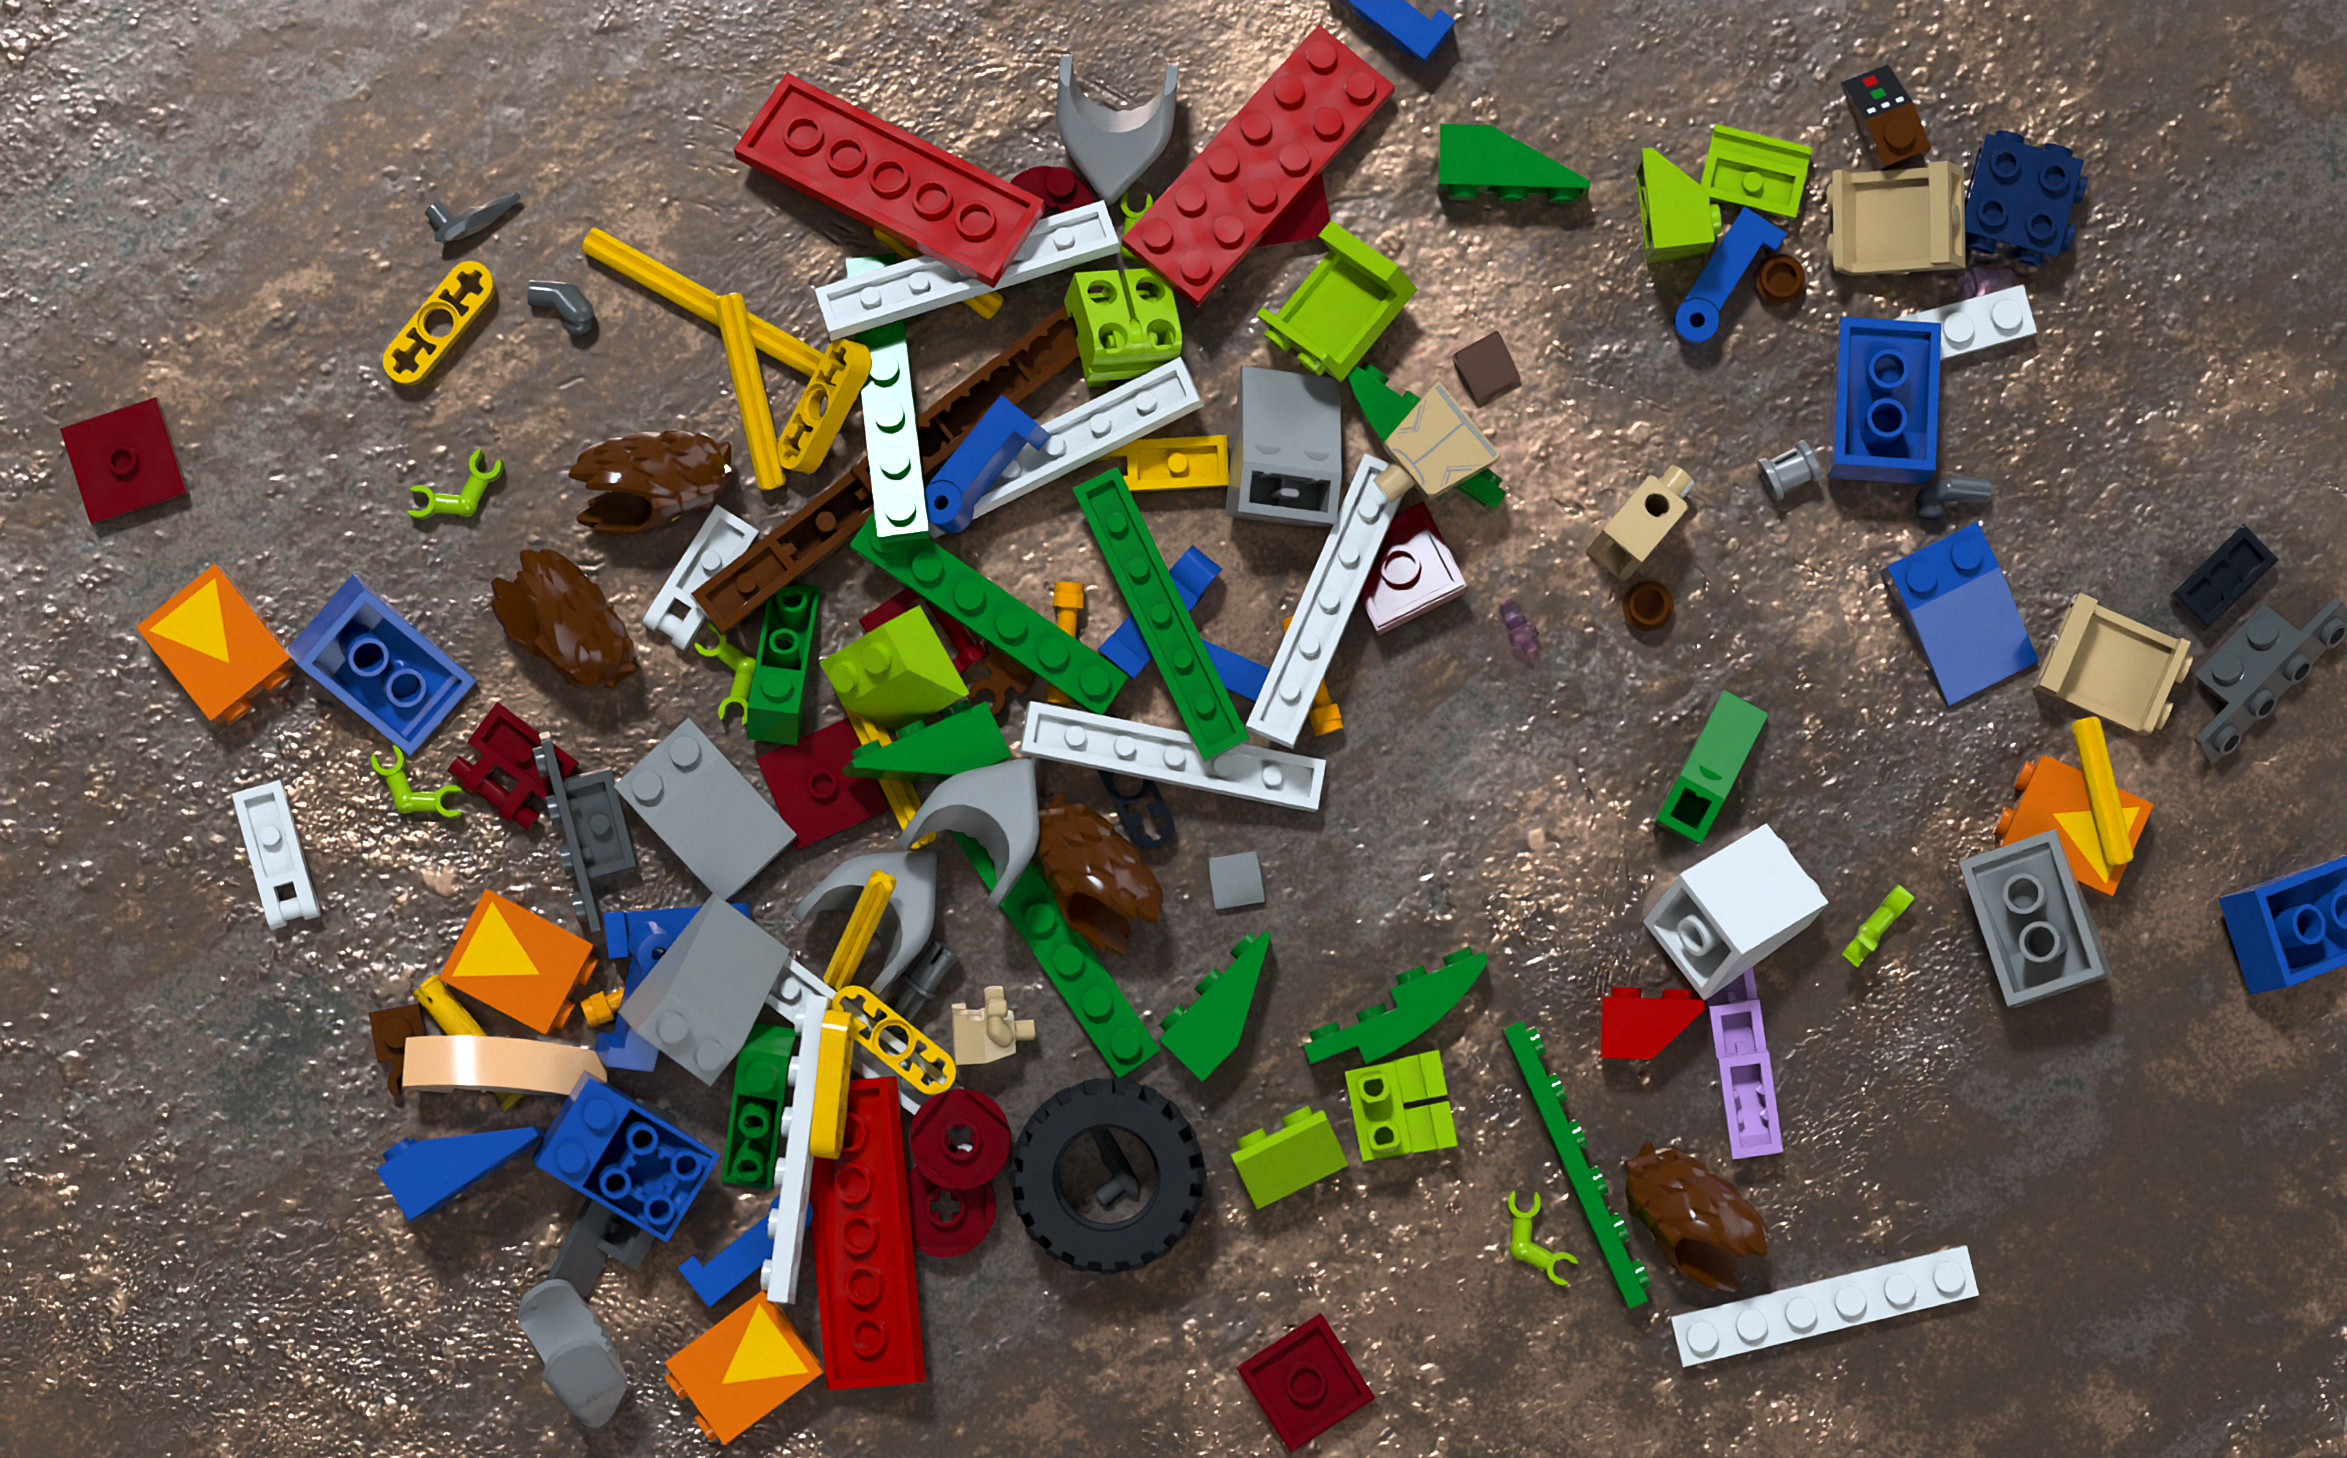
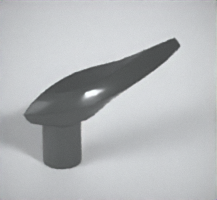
(470, 221)
(1114, 1159)

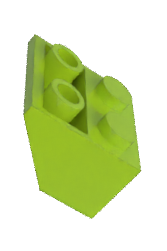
(1288, 1158)

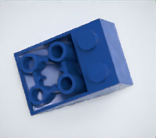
(624, 1156)

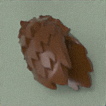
(651, 479)
(564, 621)
(1094, 875)
(1693, 1215)

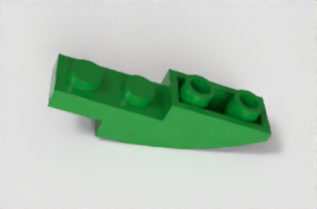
(1385, 410)
(1419, 1004)

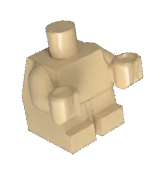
(987, 1032)

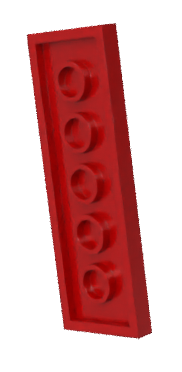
(1258, 165)
(890, 179)
(866, 1248)

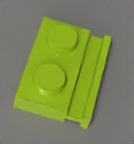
(1755, 171)

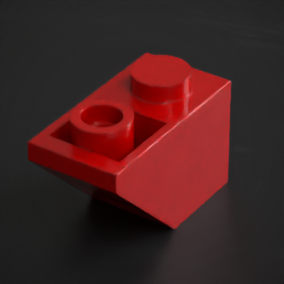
(1642, 1026)

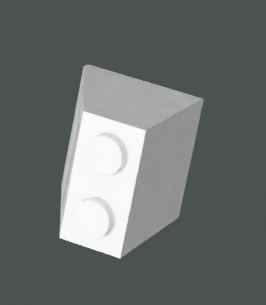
(1734, 910)

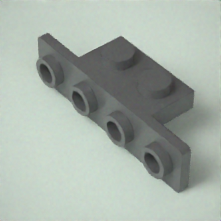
(2259, 668)
(592, 825)
(599, 1234)

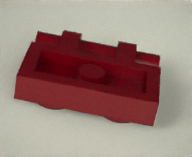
(509, 744)

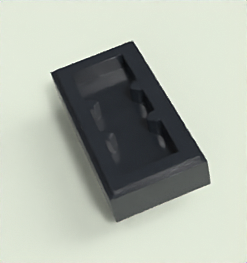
(2224, 577)

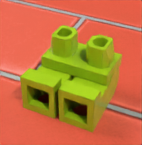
(1123, 328)
(1378, 1110)

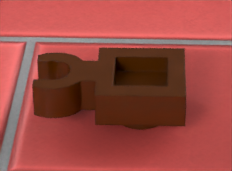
(1005, 675)
(389, 1034)

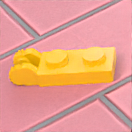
(1174, 463)

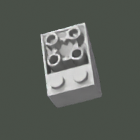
(1286, 449)

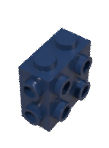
(2022, 198)

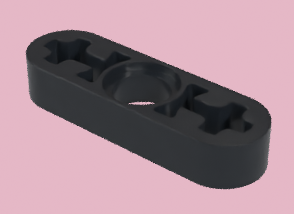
(1134, 821)

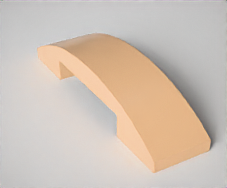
(496, 1065)

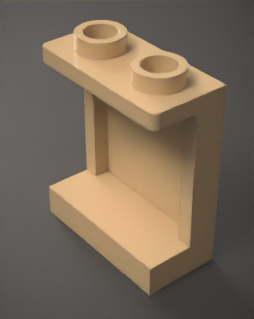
(1897, 220)
(2113, 667)

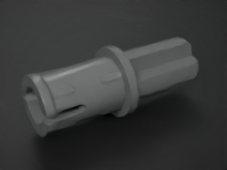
(921, 983)

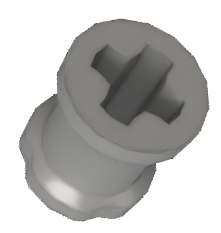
(1789, 470)

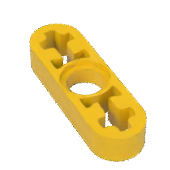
(404, 343)
(842, 364)
(931, 1054)
(832, 1084)

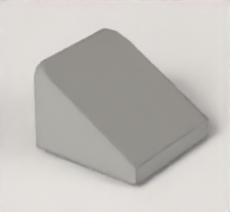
(1236, 880)

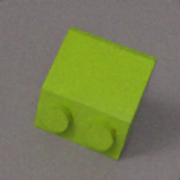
(1673, 210)
(896, 672)

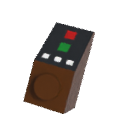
(1886, 119)

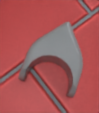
(1110, 144)
(992, 806)
(908, 915)
(575, 1351)

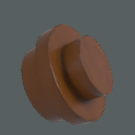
(1779, 279)
(1648, 606)

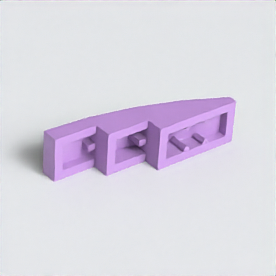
(1744, 1069)

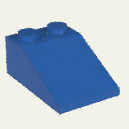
(1884, 401)
(1960, 613)
(380, 664)
(2290, 925)
(437, 1170)

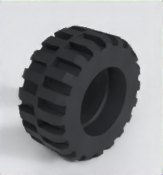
(1093, 1244)

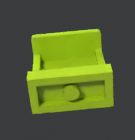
(1339, 306)

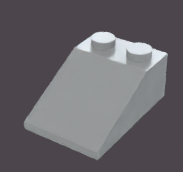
(705, 810)
(2034, 919)
(707, 989)

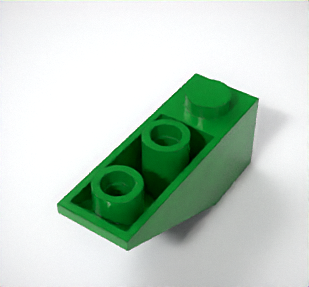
(1490, 161)
(783, 665)
(932, 754)
(1710, 769)
(1216, 1019)
(758, 1106)

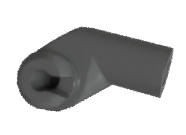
(567, 300)
(1951, 488)

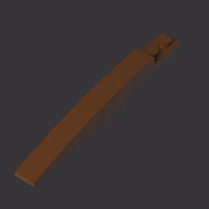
(845, 506)

